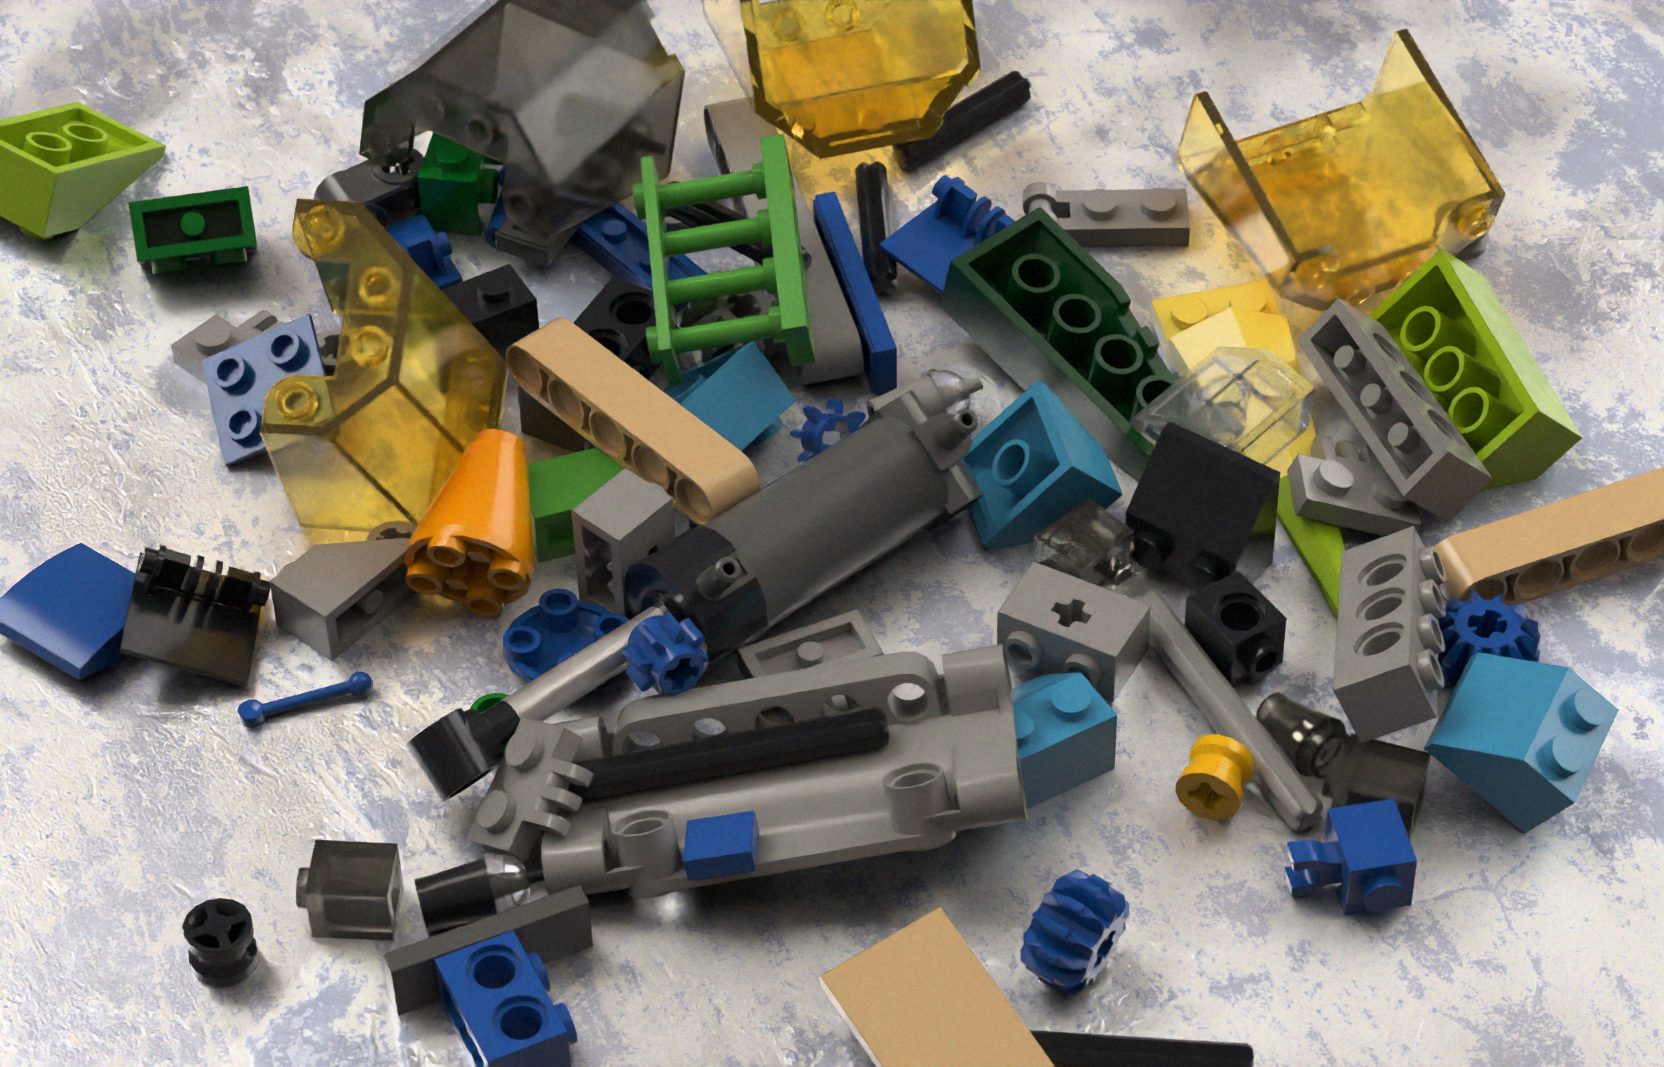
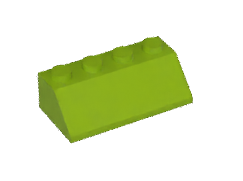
(1478, 369)

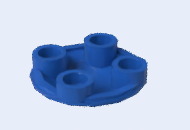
(554, 633)

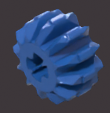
(1487, 629)
(1074, 931)

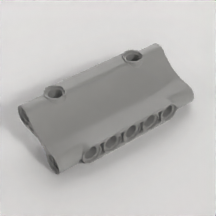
(943, 772)

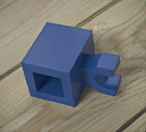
(1361, 854)

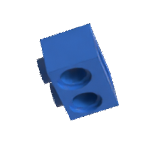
(503, 1007)

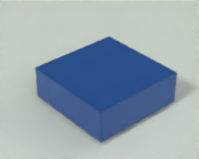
(721, 846)

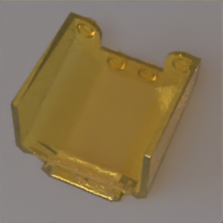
(849, 69)
(1349, 193)
(404, 388)

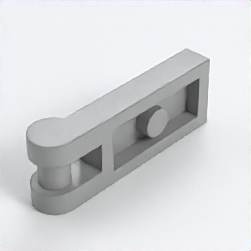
(1115, 216)

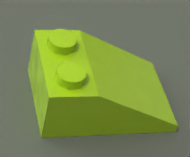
(67, 167)

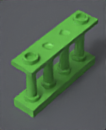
(779, 274)

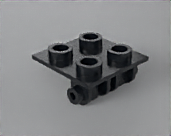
(194, 615)

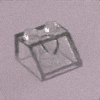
(1237, 400)

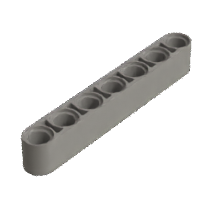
(734, 141)

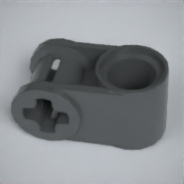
(378, 189)

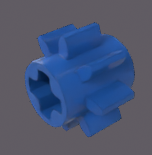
(813, 429)
(665, 654)

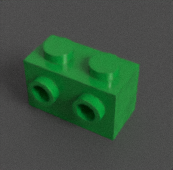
(457, 187)
(193, 227)

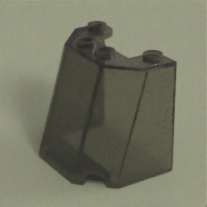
(551, 92)

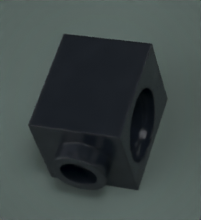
(1237, 628)

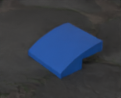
(70, 611)

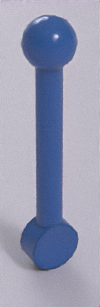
(253, 712)

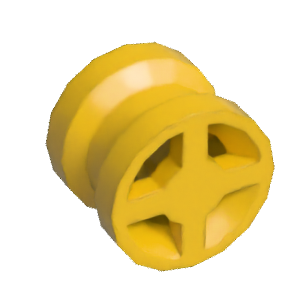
(1215, 777)

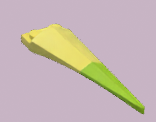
(1249, 318)

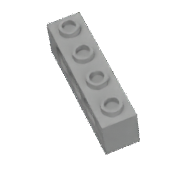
(1394, 410)
(1389, 634)

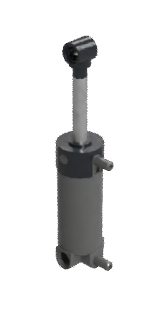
(746, 568)

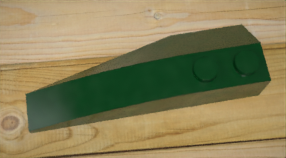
(1062, 321)

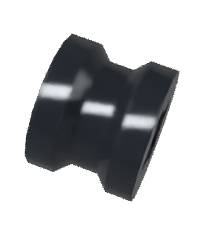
(222, 924)

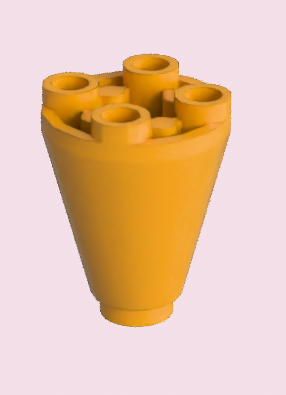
(477, 529)

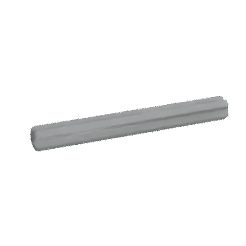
(1230, 715)

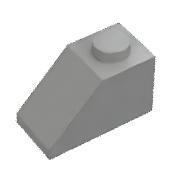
(340, 592)

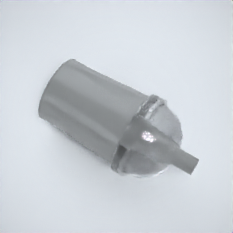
(936, 390)

